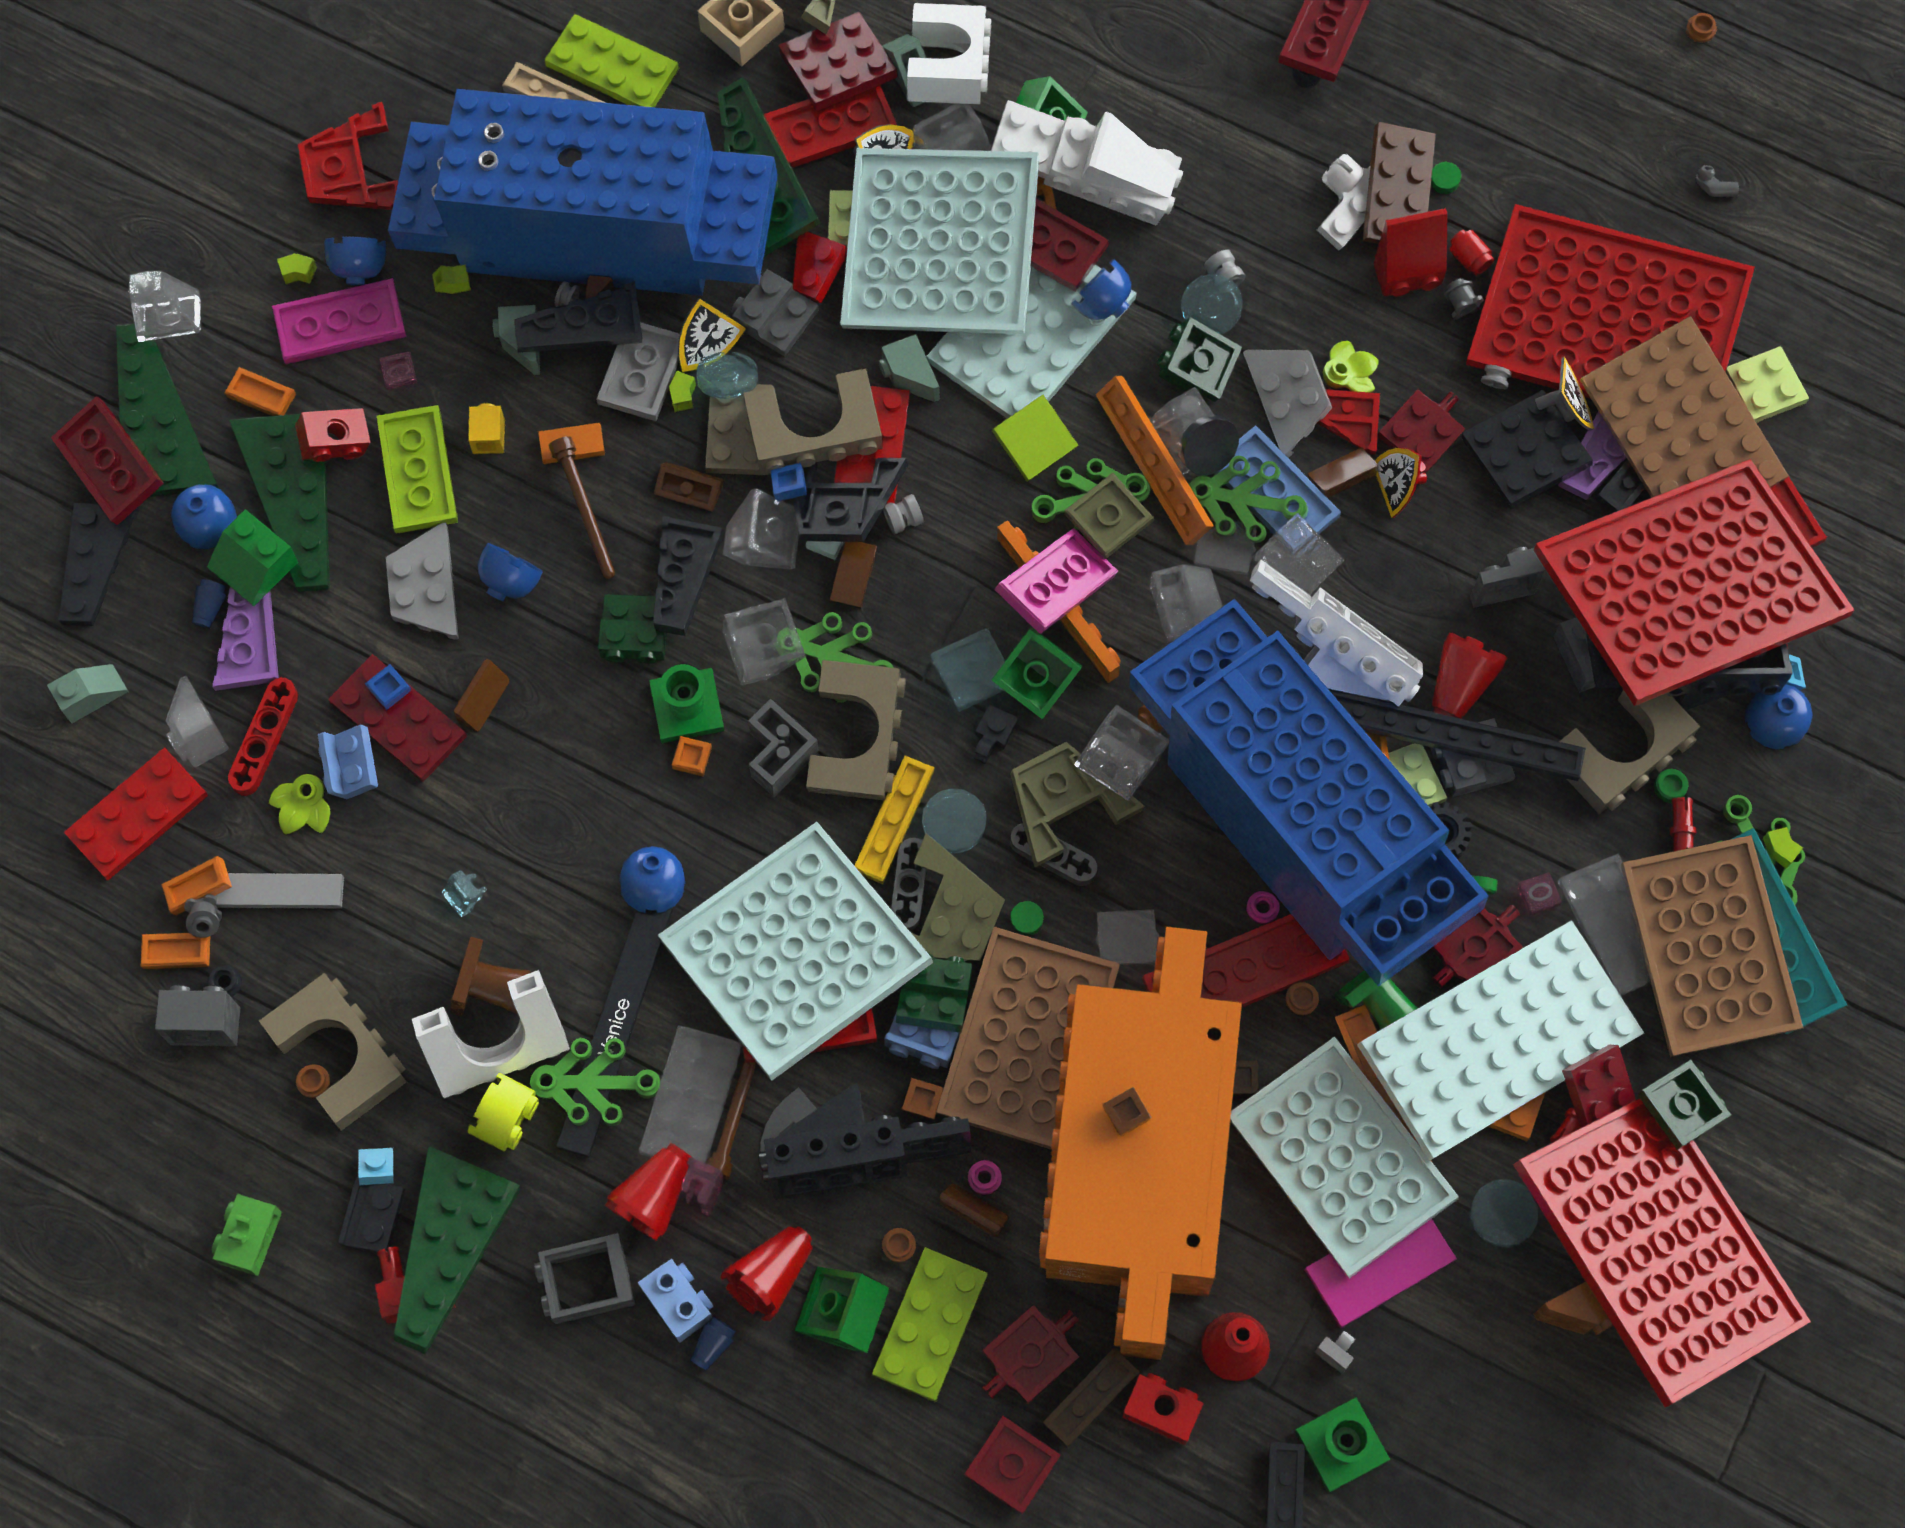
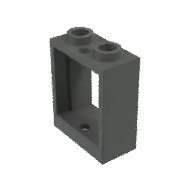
(545, 1274)

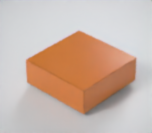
(691, 756)

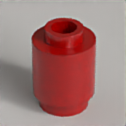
(1471, 252)

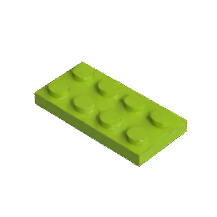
(611, 63)
(417, 469)
(930, 1324)

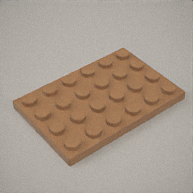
(1678, 412)
(1711, 946)
(1014, 1036)

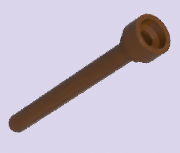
(563, 451)
(721, 1158)

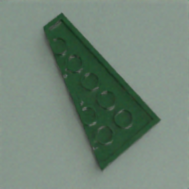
(750, 133)
(156, 417)
(290, 492)
(451, 1231)

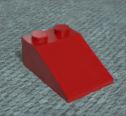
(1412, 253)

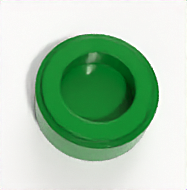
(1445, 177)
(1670, 785)
(1488, 884)
(1027, 918)

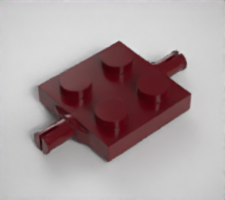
(1423, 427)
(1476, 946)
(1030, 1354)

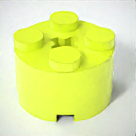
(503, 1112)

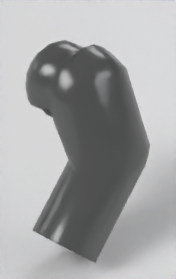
(1712, 186)

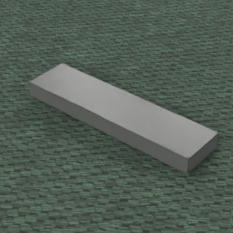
(282, 891)

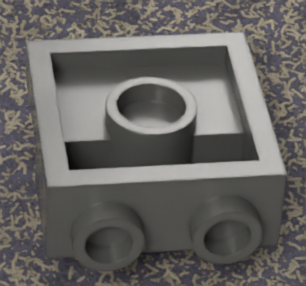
(774, 312)
(1515, 579)
(1469, 774)

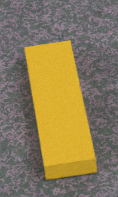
(893, 819)

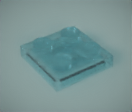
(969, 668)

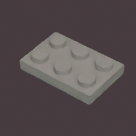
(641, 373)

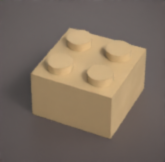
(741, 25)

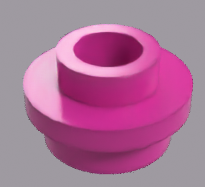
(1263, 898)
(984, 1167)

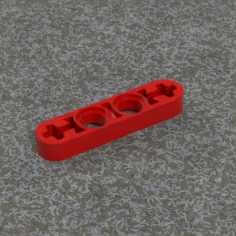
(257, 734)

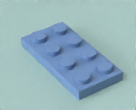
(1258, 449)

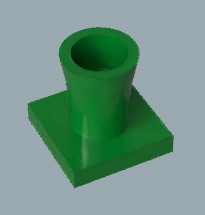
(686, 703)
(1384, 1002)
(1332, 1460)

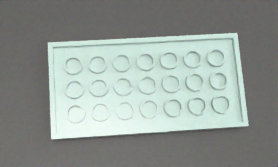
(1498, 1039)

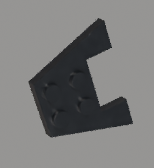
(846, 509)

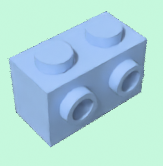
(676, 1300)

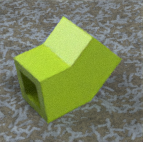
(296, 268)
(451, 279)
(681, 391)
(1781, 846)

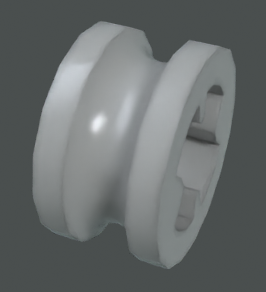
(566, 294)
(1496, 376)

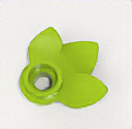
(1350, 368)
(301, 809)

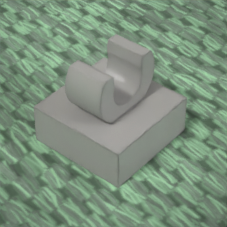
(1336, 1353)

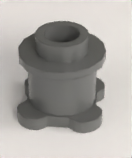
(1462, 298)
(203, 916)

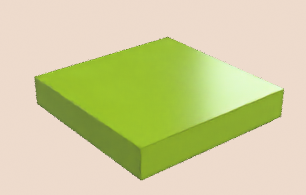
(1034, 437)

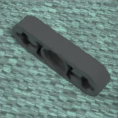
(1079, 857)
(903, 861)

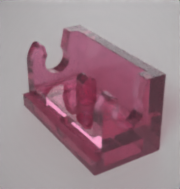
(704, 1182)

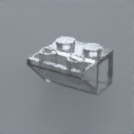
(952, 130)
(1300, 554)
(1183, 598)
(1122, 752)

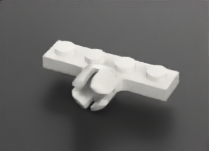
(1351, 185)

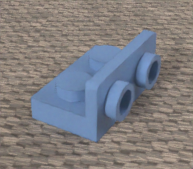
(347, 762)
(928, 1044)

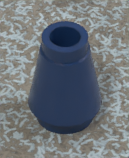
(207, 602)
(712, 1342)

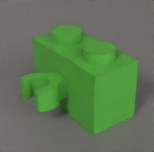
(246, 1234)

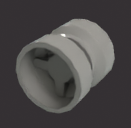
(1223, 264)
(903, 514)

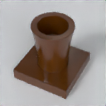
(483, 981)

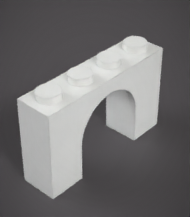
(955, 78)
(463, 1066)

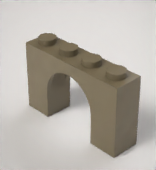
(854, 434)
(1667, 730)
(869, 773)
(321, 1007)

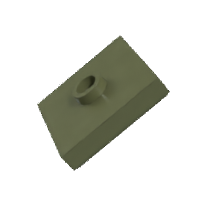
(1109, 515)

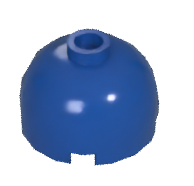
(355, 258)
(1105, 294)
(202, 515)
(506, 573)
(1779, 718)
(652, 879)

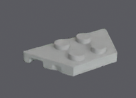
(1289, 393)
(423, 583)

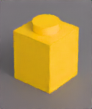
(486, 429)

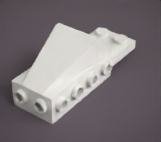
(1094, 162)
(1347, 649)

